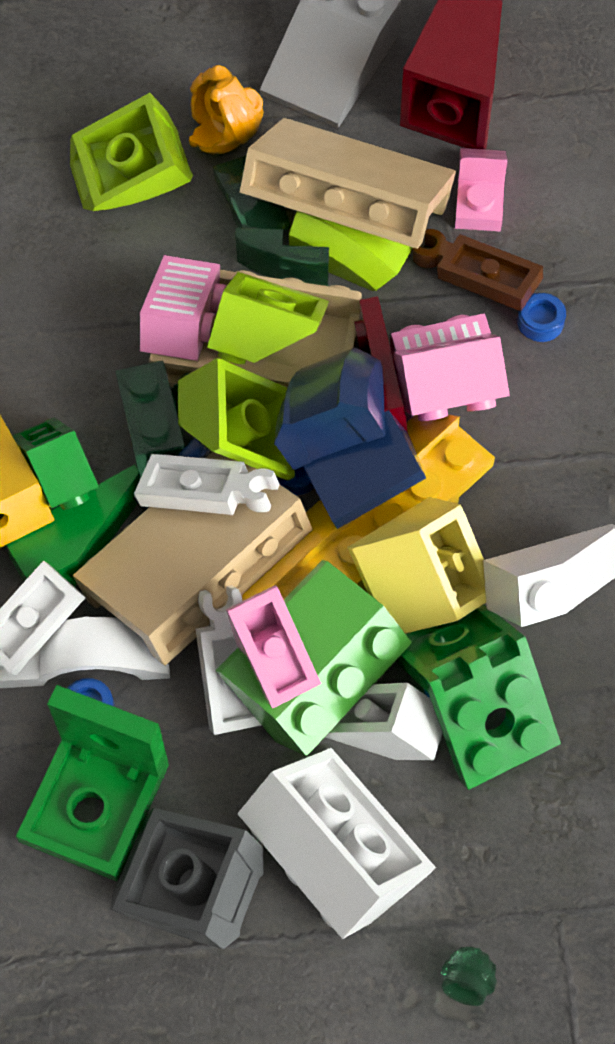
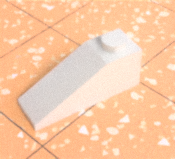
(549, 576)

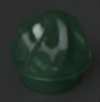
(469, 976)

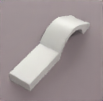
(88, 645)

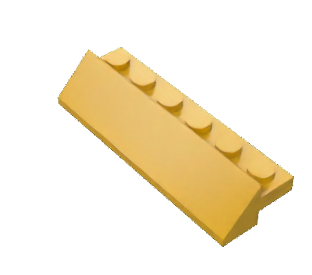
(451, 465)

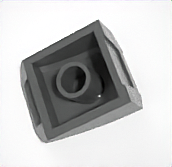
(189, 877)

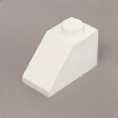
(392, 723)

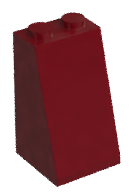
(453, 73)

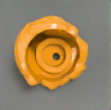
(225, 111)

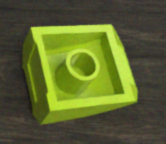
(128, 156)
(352, 253)

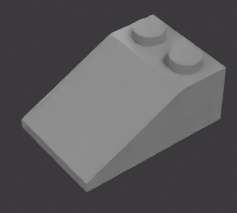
(331, 55)

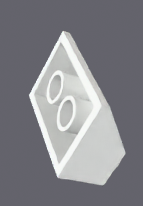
(334, 841)

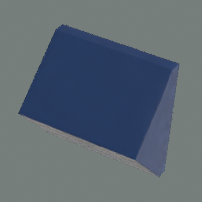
(366, 473)

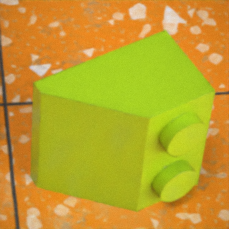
(262, 319)
(234, 414)

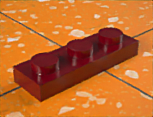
(373, 335)

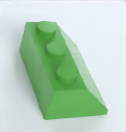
(349, 644)

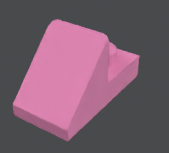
(480, 189)
(272, 646)

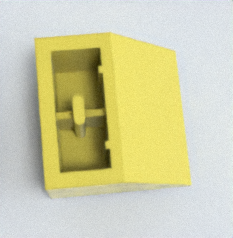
(423, 565)

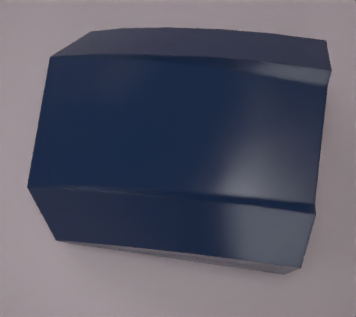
(331, 407)

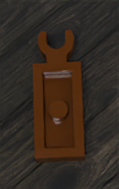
(480, 268)

